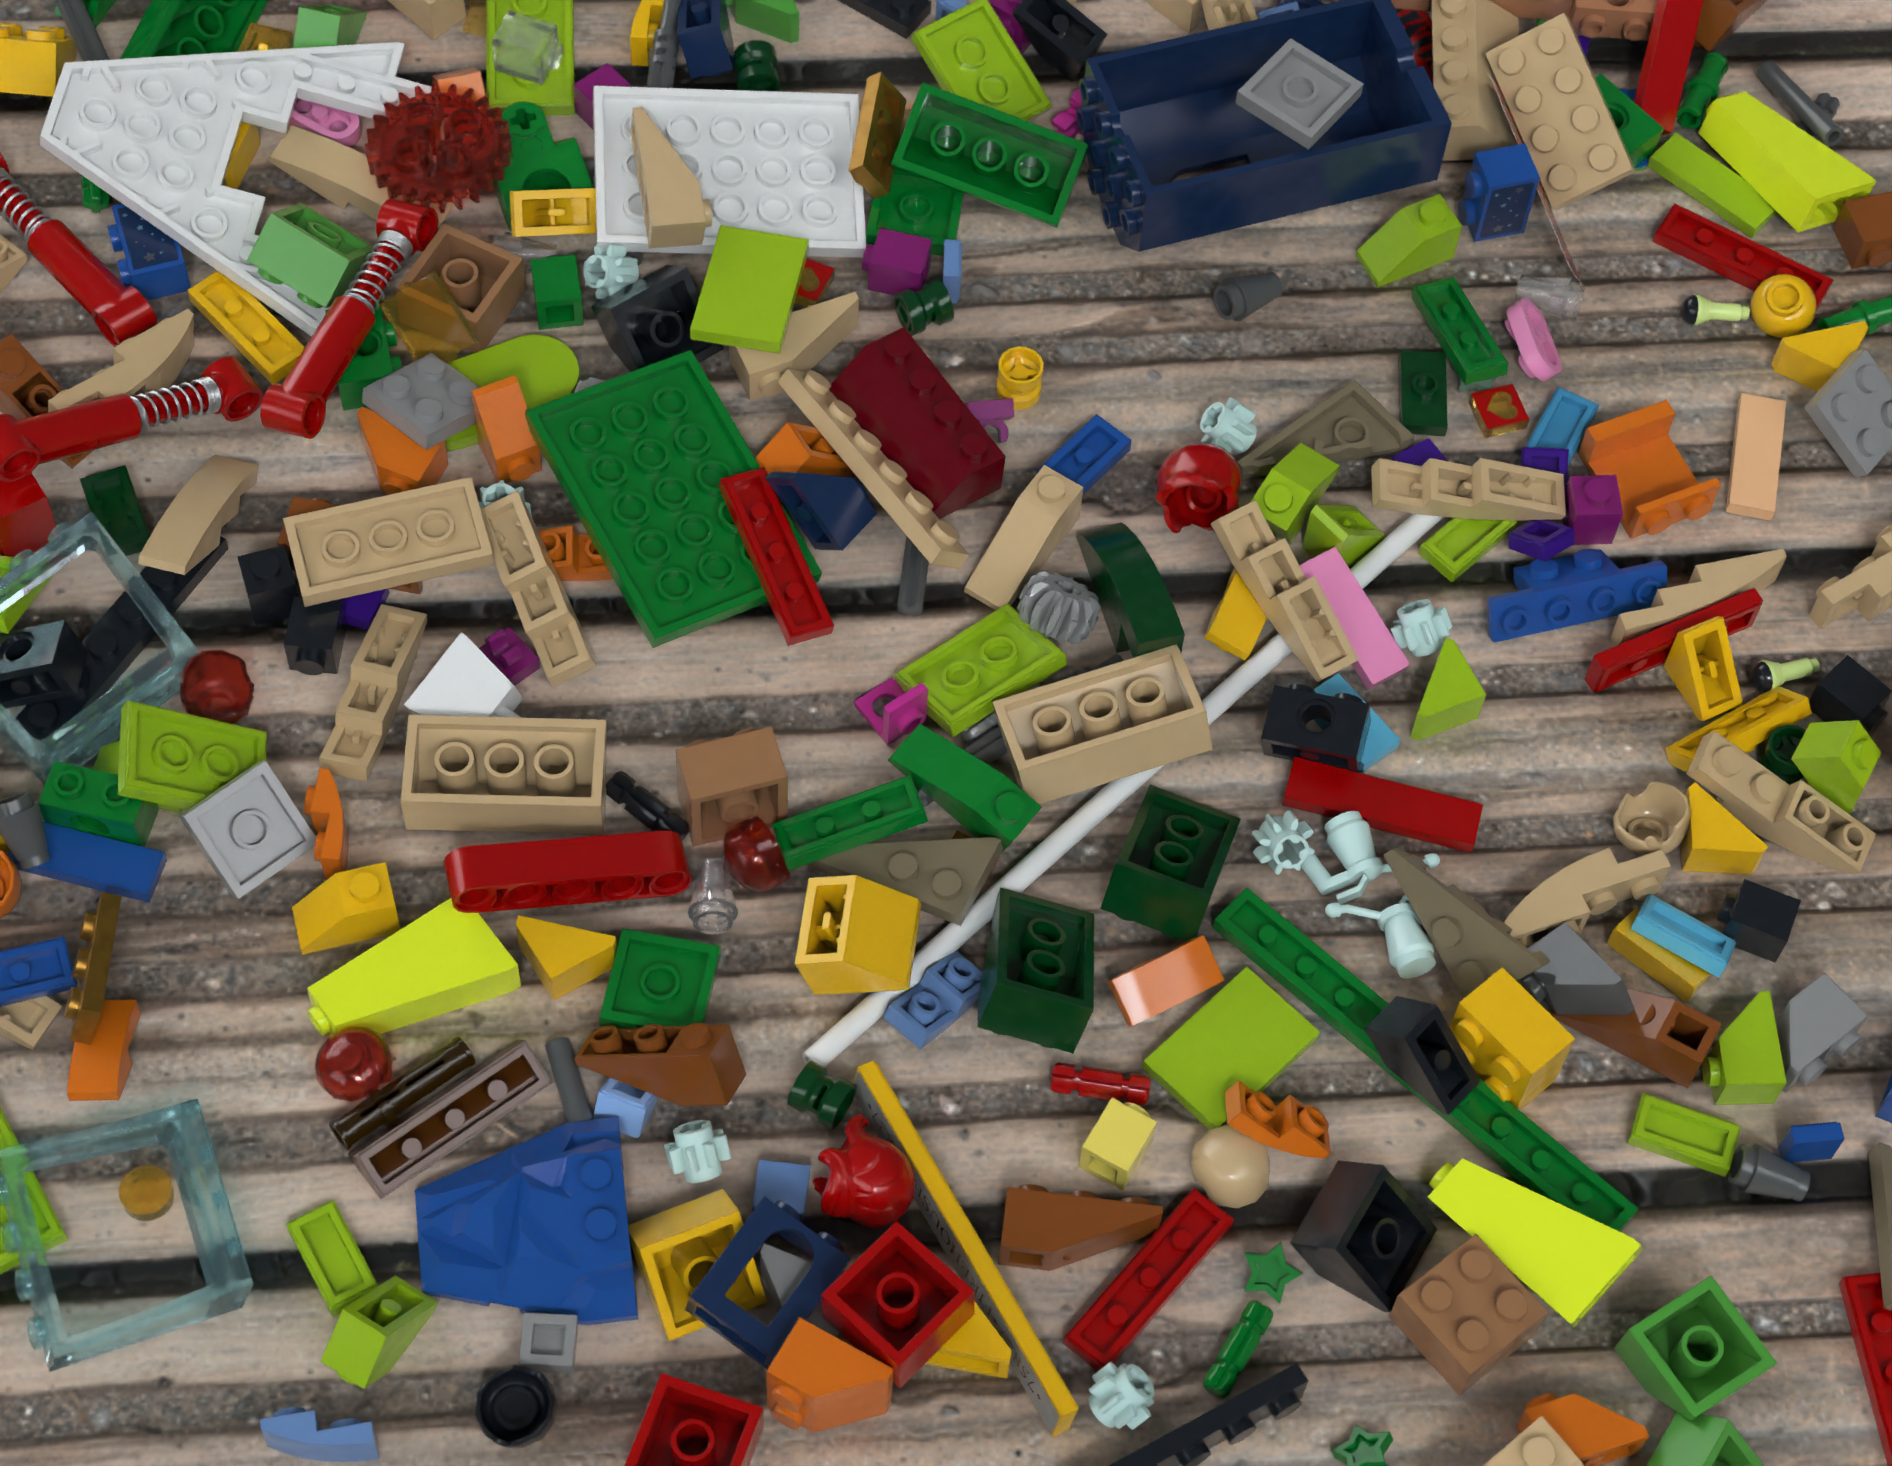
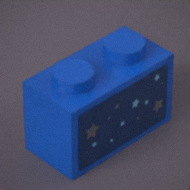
(1498, 192)
(151, 257)

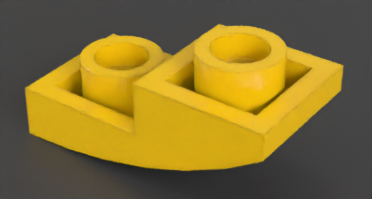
(644, 25)
(1236, 619)

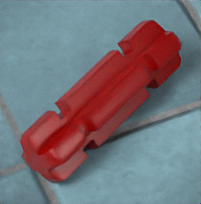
(1100, 1083)

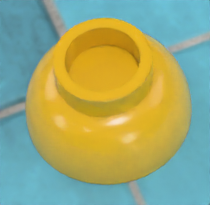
(1783, 306)

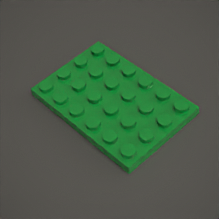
(645, 480)

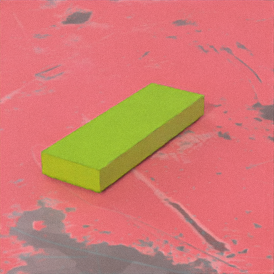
(1711, 184)

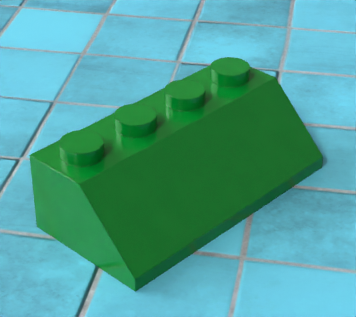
(192, 27)
(990, 155)

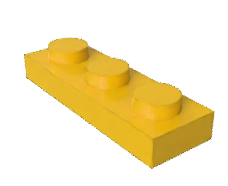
(247, 325)
(1745, 725)

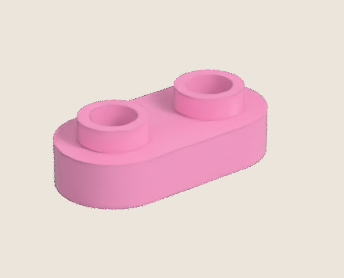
(327, 122)
(1537, 348)

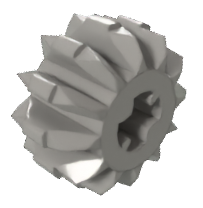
(1058, 607)

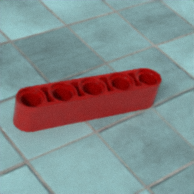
(567, 871)

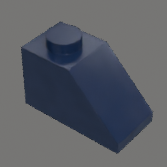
(705, 37)
(824, 506)

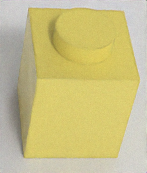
(1118, 1143)

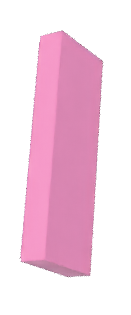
(1368, 635)

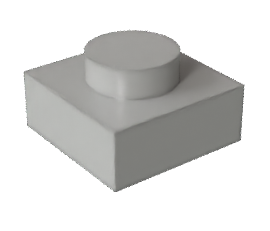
(549, 1342)

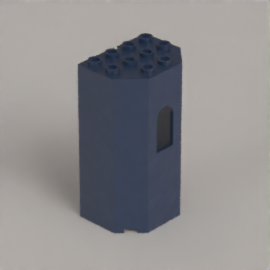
(1176, 113)

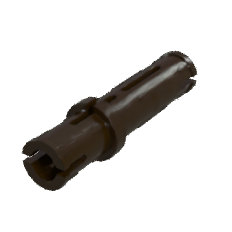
(385, 1104)

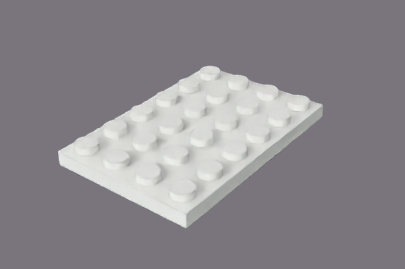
(759, 159)

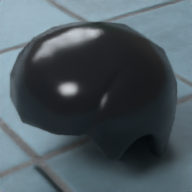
(516, 1406)

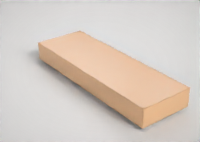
(1756, 456)

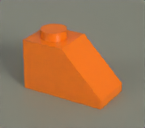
(505, 431)
(802, 451)
(396, 458)
(1586, 1427)

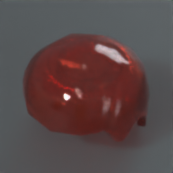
(216, 686)
(754, 856)
(353, 1063)

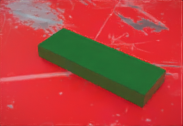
(1459, 331)
(849, 822)

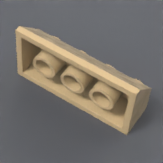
(1461, 74)
(1103, 725)
(504, 774)

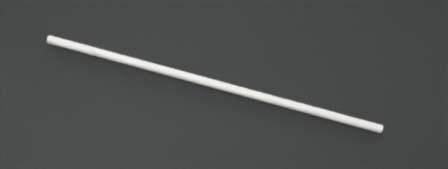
(1092, 813)

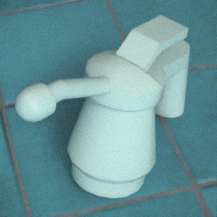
(1354, 847)
(1406, 942)

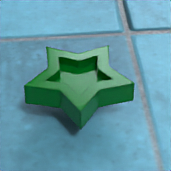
(1270, 1272)
(1363, 1448)

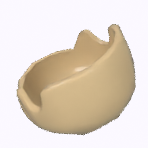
(1653, 819)
(1230, 1167)

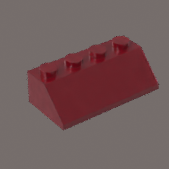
(921, 422)

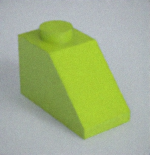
(1411, 241)
(1294, 490)
(1837, 760)
(1747, 1058)
(377, 1331)

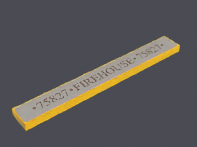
(967, 1252)

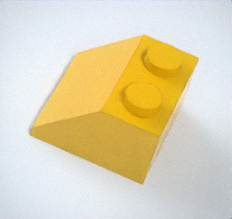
(678, 1251)

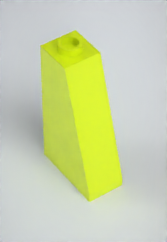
(1782, 162)
(415, 975)
(1543, 1243)

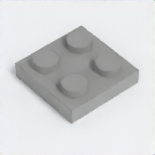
(1299, 93)
(424, 400)
(1855, 412)
(249, 829)

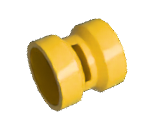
(1020, 377)

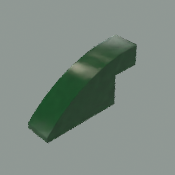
(1130, 591)

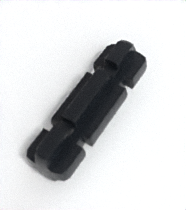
(644, 805)

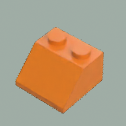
(825, 1381)

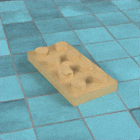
(1560, 112)
(388, 541)

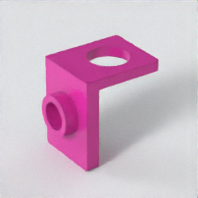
(899, 715)

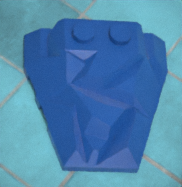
(535, 1228)

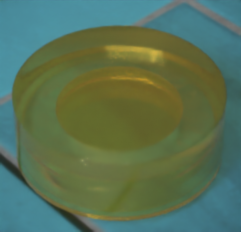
(146, 1193)

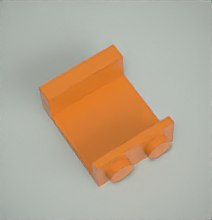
(1649, 470)

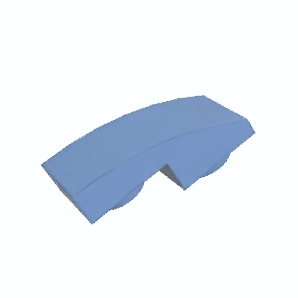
(937, 1001)
(300, 1435)

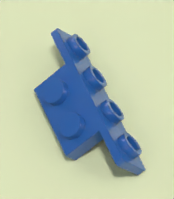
(1571, 593)

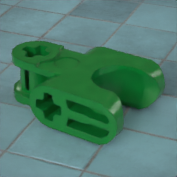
(536, 158)

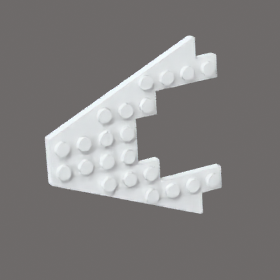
(167, 127)

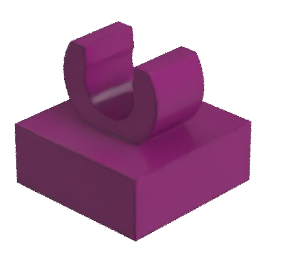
(993, 414)
(510, 655)

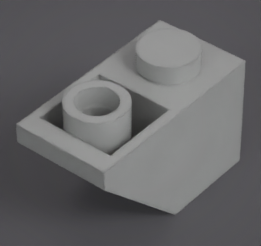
(1815, 1027)

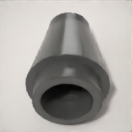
(1244, 295)
(24, 830)
(1767, 1174)

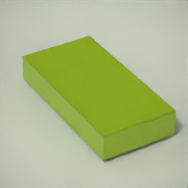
(1463, 543)
(1684, 1134)
(331, 1256)

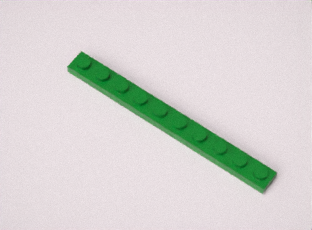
(1481, 1117)

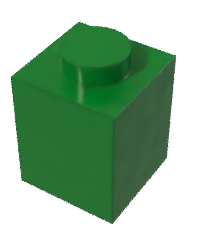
(557, 291)

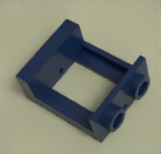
(734, 1323)

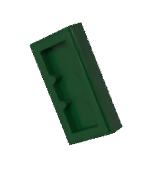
(1423, 392)
(117, 508)

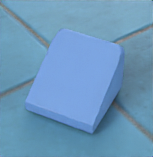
(627, 1103)

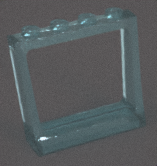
(150, 684)
(207, 1209)

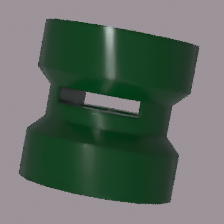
(756, 66)
(923, 307)
(1779, 752)
(822, 1094)

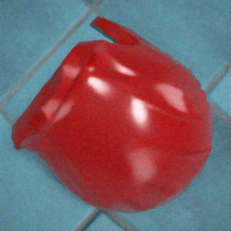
(1205, 473)
(866, 1178)

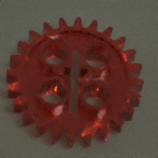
(410, 135)

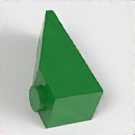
(965, 786)

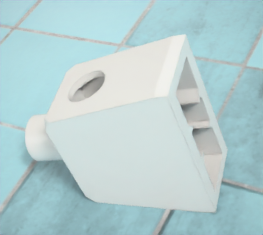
(465, 685)

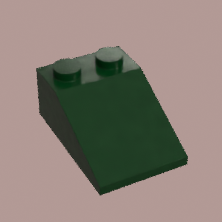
(1170, 864)
(1038, 972)

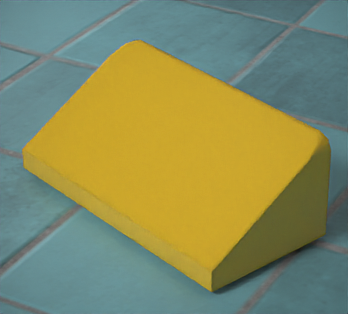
(1659, 963)

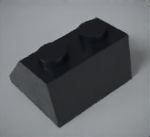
(653, 319)
(1364, 1233)

